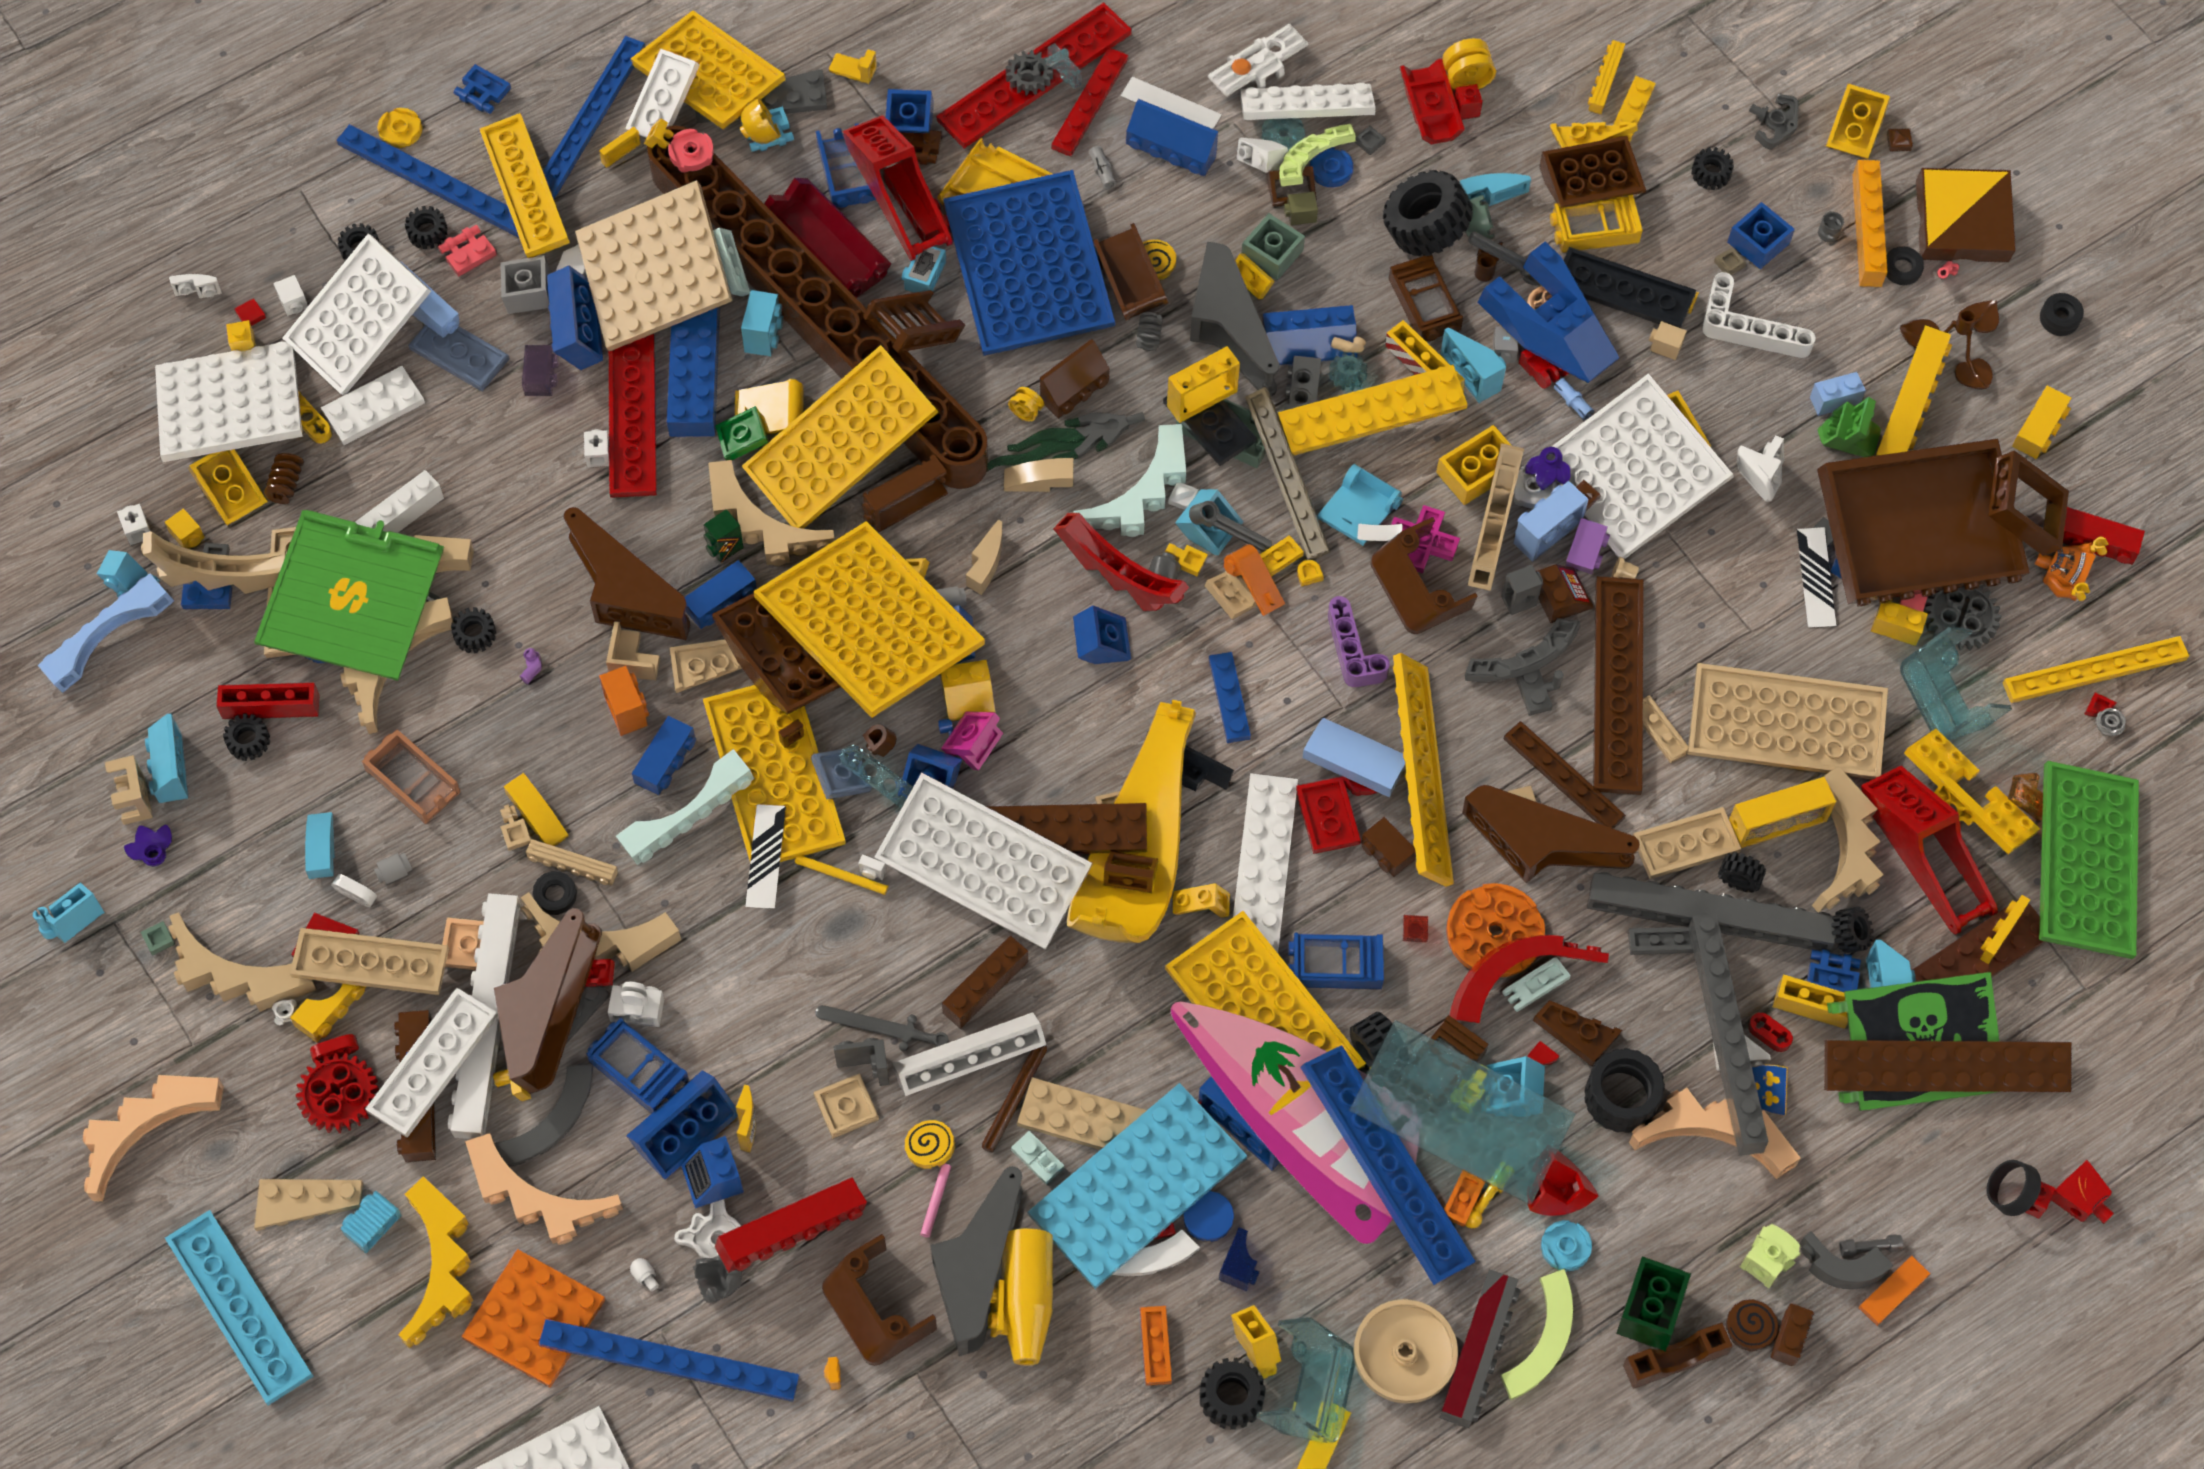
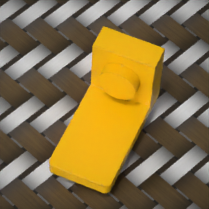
(853, 68)
(1202, 898)

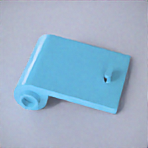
(1360, 501)

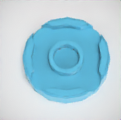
(1566, 1245)

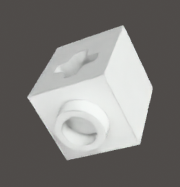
(290, 295)
(596, 448)
(133, 523)

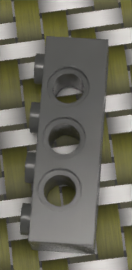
(1306, 370)

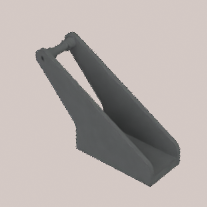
(1227, 317)
(972, 1262)

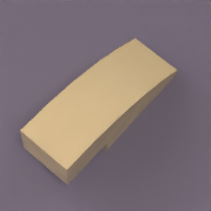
(1039, 475)
(985, 559)

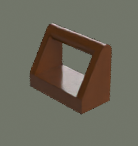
(1273, 176)
(1130, 877)

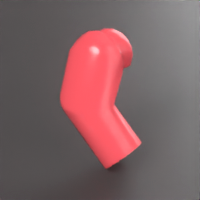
(1948, 268)

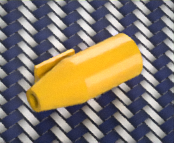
(1024, 1294)

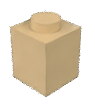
(1667, 340)

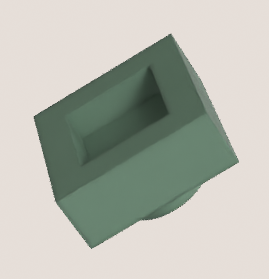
(157, 938)

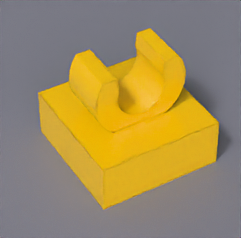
(656, 134)

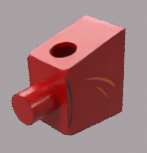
(2084, 1194)

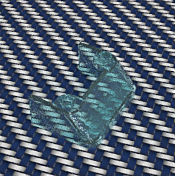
(1936, 693)
(1321, 1385)

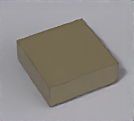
(1730, 261)

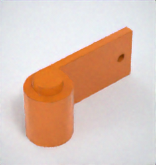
(1250, 565)

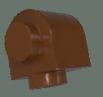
(880, 740)

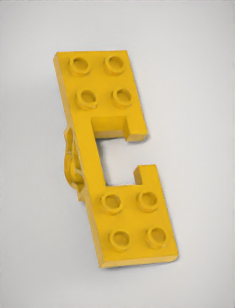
(1946, 767)

